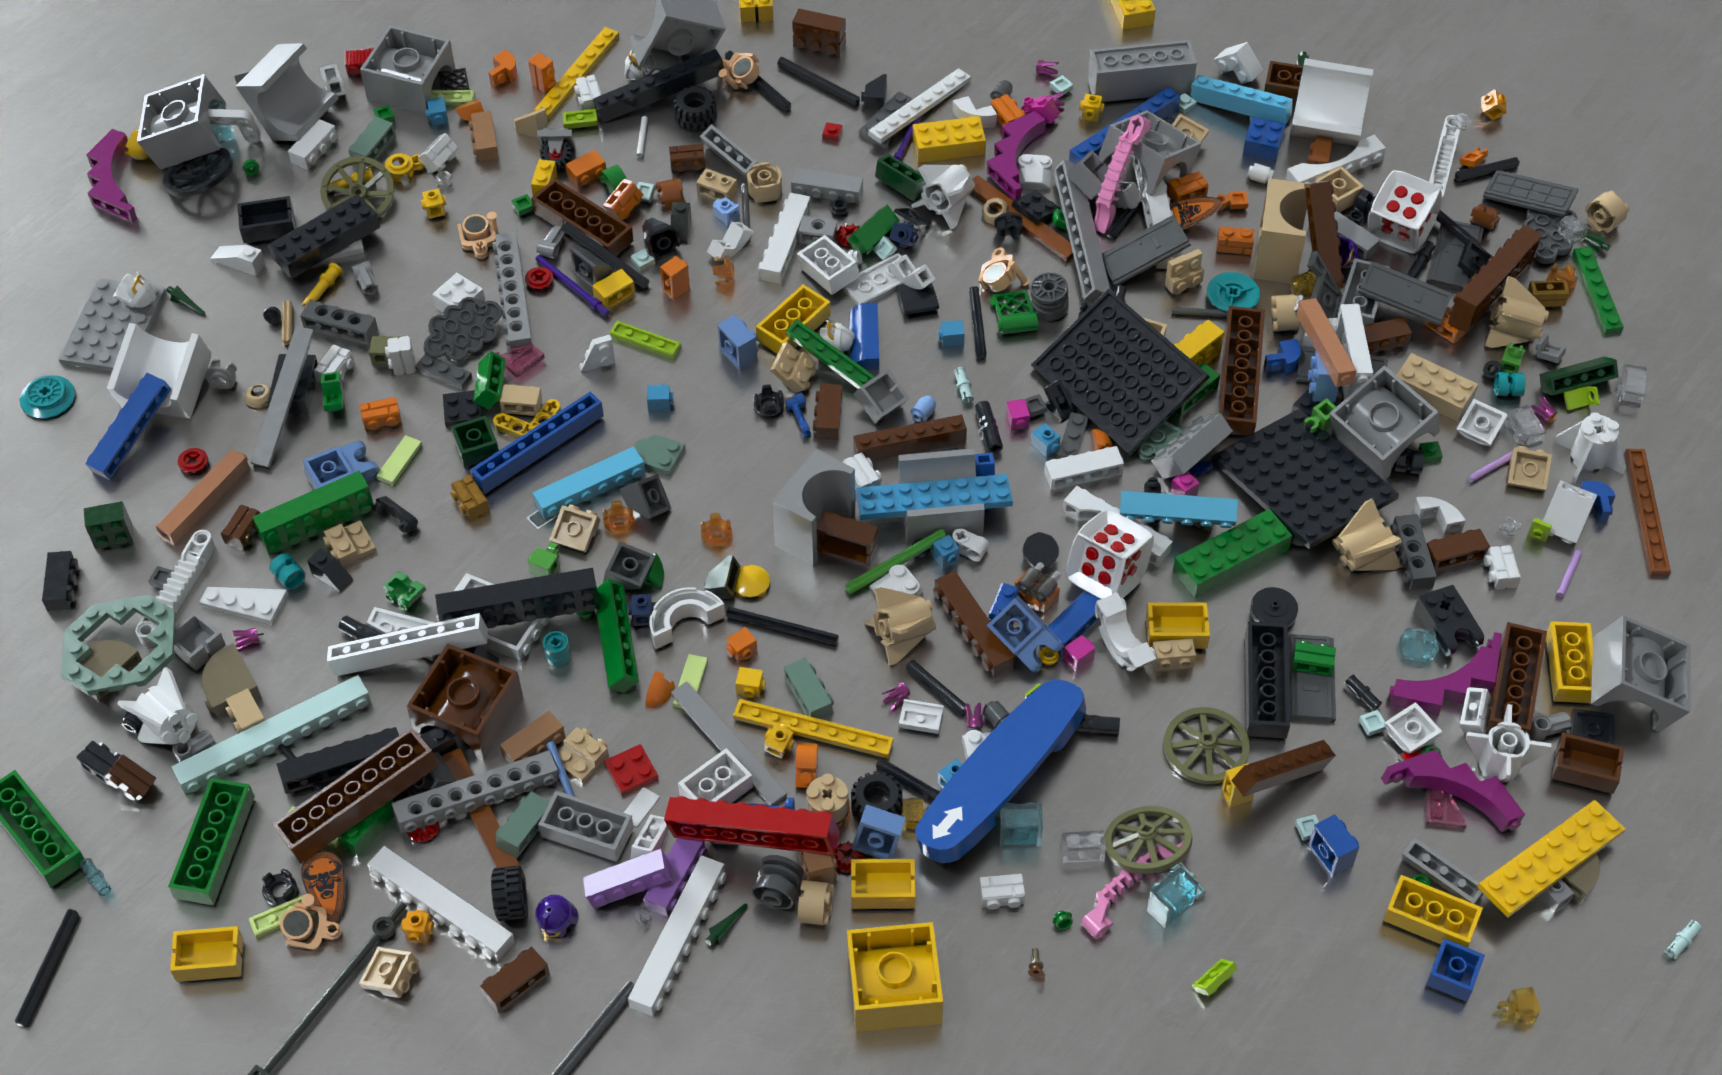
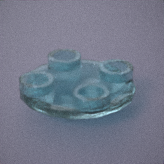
(1418, 645)

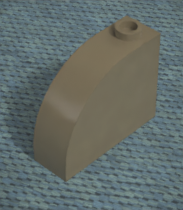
(108, 654)
(224, 677)
(1583, 878)

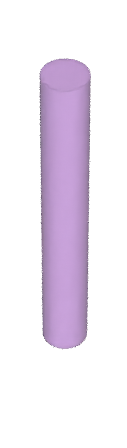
(1490, 467)
(1569, 574)

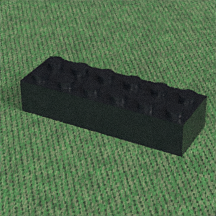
(324, 236)
(1267, 680)

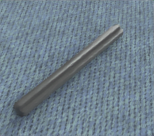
(594, 1031)

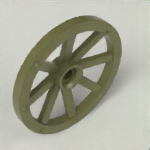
(358, 187)
(1205, 747)
(1147, 836)

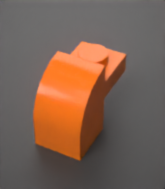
(504, 68)
(806, 764)

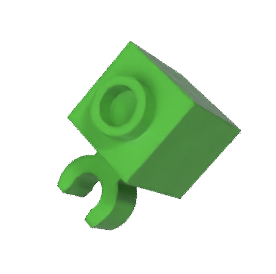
(1512, 359)
(1320, 416)
(543, 561)

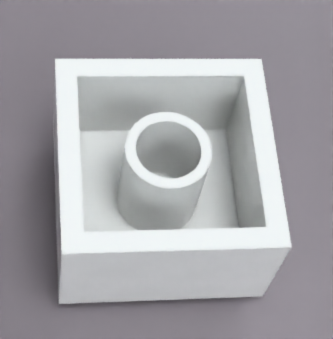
(455, 290)

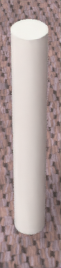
(642, 135)

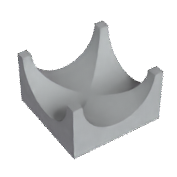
(1157, 150)

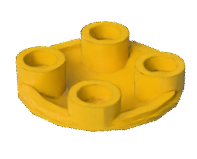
(752, 581)

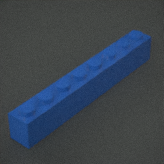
(1161, 105)
(537, 442)

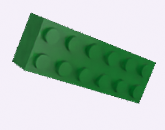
(313, 512)
(1232, 553)
(36, 831)
(211, 841)

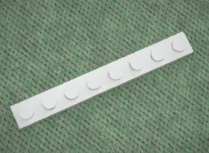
(919, 106)

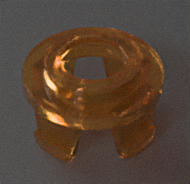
(724, 270)
(1564, 274)
(618, 510)
(716, 523)

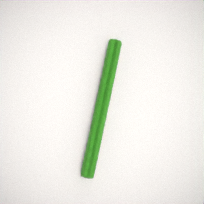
(898, 559)

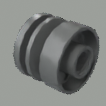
(1049, 296)
(777, 882)

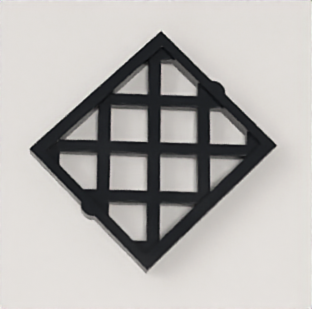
(463, 71)
(912, 216)

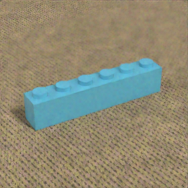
(1241, 99)
(589, 482)
(1179, 508)

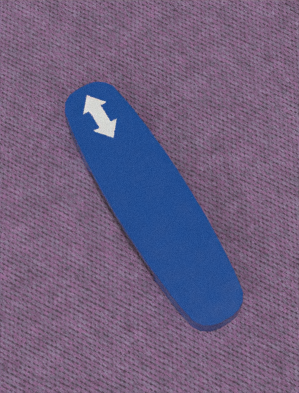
(998, 769)

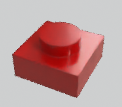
(832, 131)

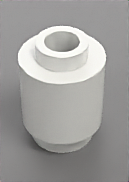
(1260, 173)

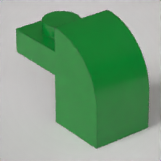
(612, 177)
(332, 391)

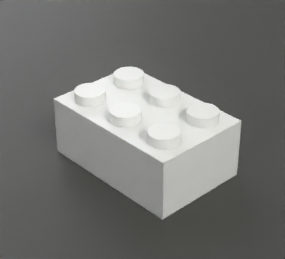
(828, 264)
(717, 779)

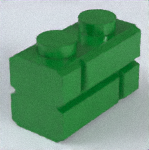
(1313, 658)

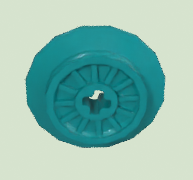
(1233, 290)
(47, 397)

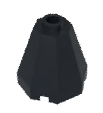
(660, 238)

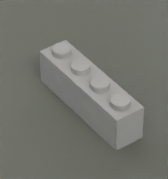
(728, 150)
(827, 185)
(1365, 241)
(1442, 871)

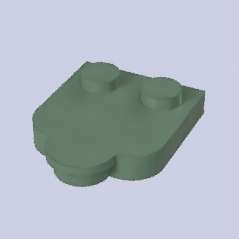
(1158, 440)
(660, 453)

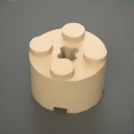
(764, 182)
(1606, 212)
(1284, 313)
(828, 795)
(814, 903)

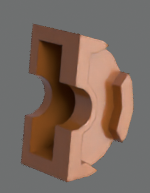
(671, 192)
(1485, 216)

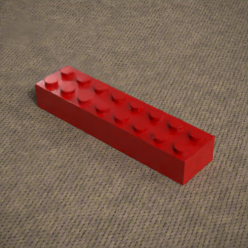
(752, 825)

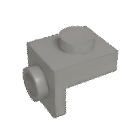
(1548, 350)

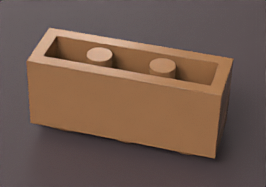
(483, 136)
(533, 738)

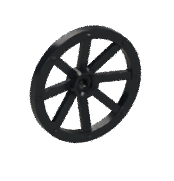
(199, 177)

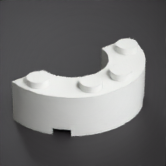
(679, 605)
(1118, 634)

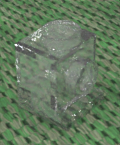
(1572, 229)

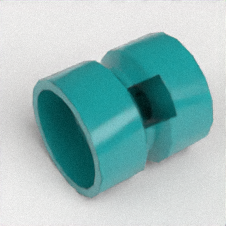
(1509, 384)
(287, 571)
(557, 649)

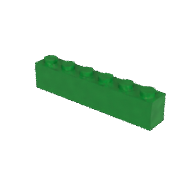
(616, 637)

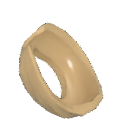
(989, 218)
(257, 401)

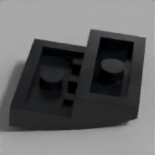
(917, 300)

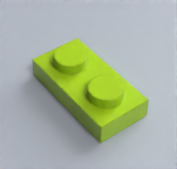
(580, 118)
(1215, 977)

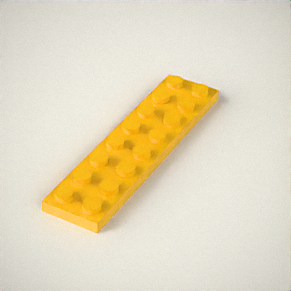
(1551, 858)

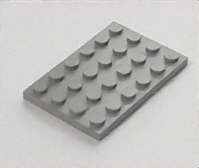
(103, 325)

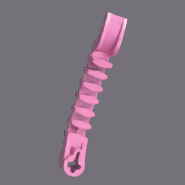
(1132, 136)
(1096, 921)

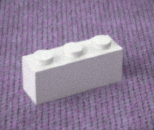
(312, 144)

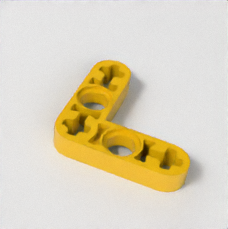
(512, 421)

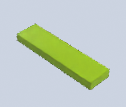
(645, 340)

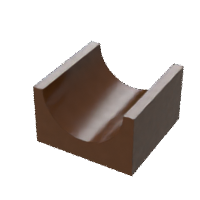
(466, 698)

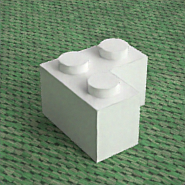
(1240, 60)

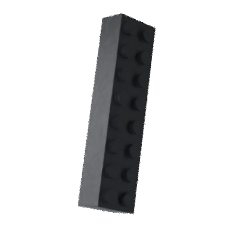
(523, 599)

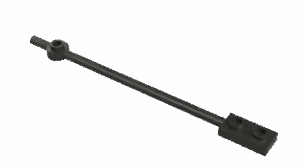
(378, 925)

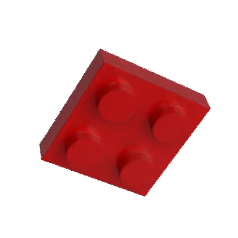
(631, 769)

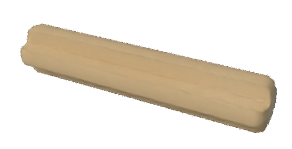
(287, 321)

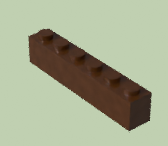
(1324, 226)
(911, 438)
(973, 623)
(1283, 768)

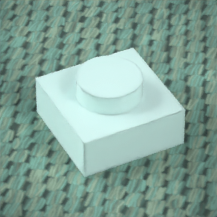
(1061, 85)
(1186, 103)
(648, 191)
(885, 248)
(642, 260)
(1372, 722)
(1305, 826)

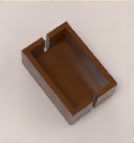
(819, 32)
(847, 538)
(1588, 763)

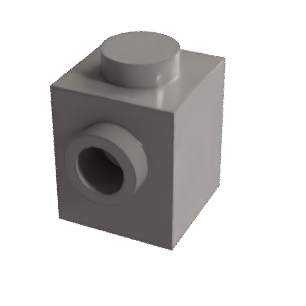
(1557, 896)

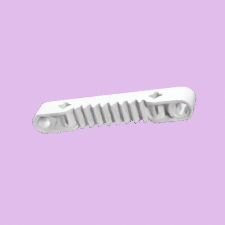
(1444, 154)
(182, 579)

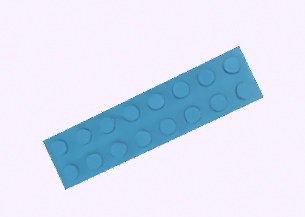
(896, 499)

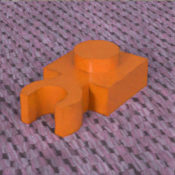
(1472, 159)
(1235, 200)

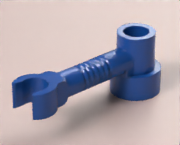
(796, 403)

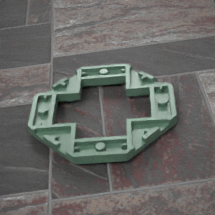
(118, 678)

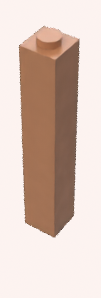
(1326, 342)
(203, 497)

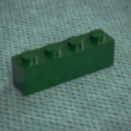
(1579, 375)

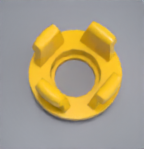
(405, 167)

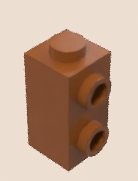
(1320, 150)

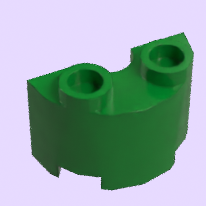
(403, 590)

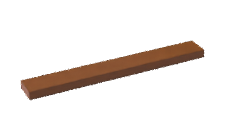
(1040, 232)
(1647, 512)
(482, 815)

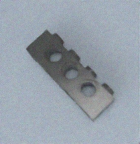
(339, 322)
(1413, 552)

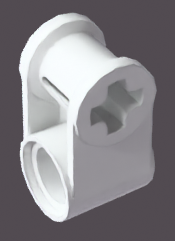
(971, 545)

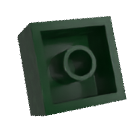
(474, 440)
(108, 524)

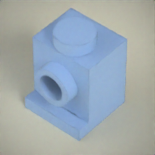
(723, 208)

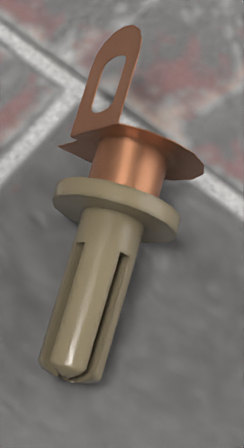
(1036, 966)

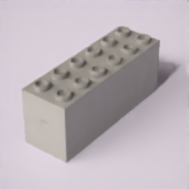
(1141, 70)

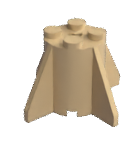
(1516, 316)
(1367, 543)
(901, 621)

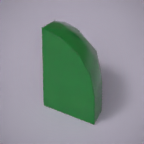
(655, 574)

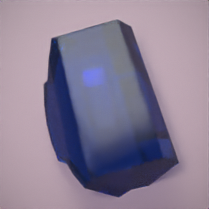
(1201, 468)

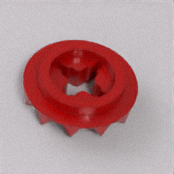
(841, 234)
(540, 273)
(194, 454)
(420, 835)
(845, 848)

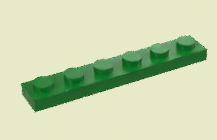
(1598, 290)
(828, 354)

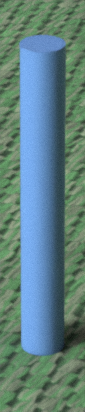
(561, 771)

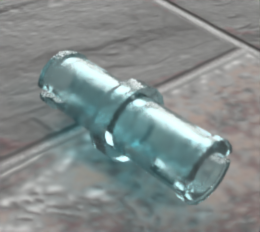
(95, 877)

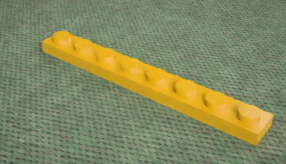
(579, 68)
(814, 728)

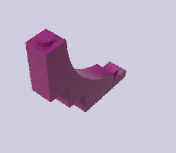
(1015, 138)
(104, 160)
(1429, 694)
(1432, 772)

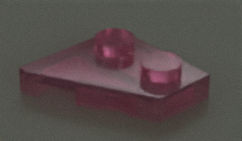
(522, 359)
(1442, 810)

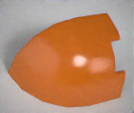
(466, 109)
(1100, 439)
(658, 690)

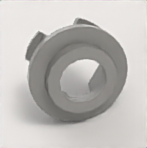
(215, 371)

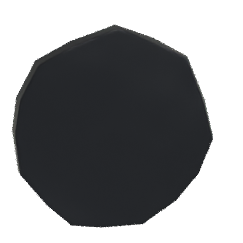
(1040, 548)

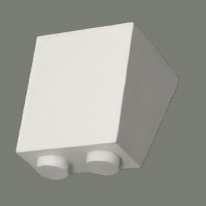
(1569, 511)

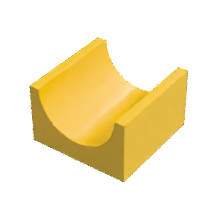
(895, 977)

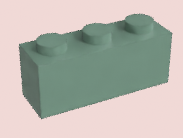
(373, 139)
(808, 689)
(521, 825)

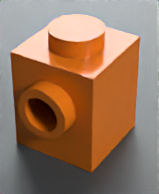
(741, 645)

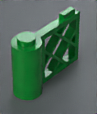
(1015, 321)

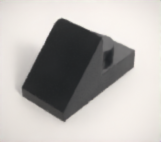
(1059, 401)

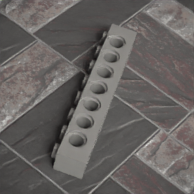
(513, 290)
(464, 789)

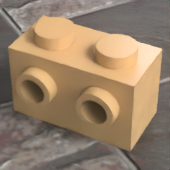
(716, 185)
(521, 400)
(1174, 654)
(244, 710)

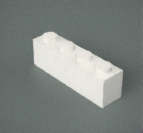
(1083, 468)

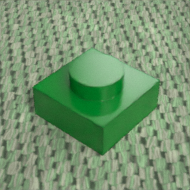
(384, 113)
(522, 204)
(1059, 220)
(1432, 451)

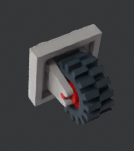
(556, 145)

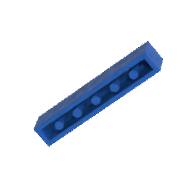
(128, 426)

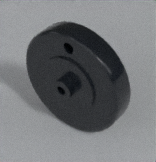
(1274, 606)

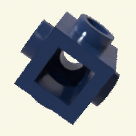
(904, 234)
(641, 609)

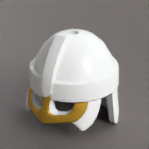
(632, 69)
(135, 291)
(837, 335)

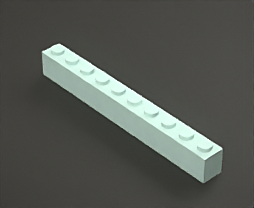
(269, 734)

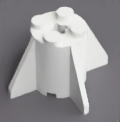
(945, 190)
(1593, 444)
(163, 713)
(1505, 749)

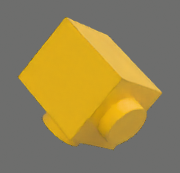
(750, 682)

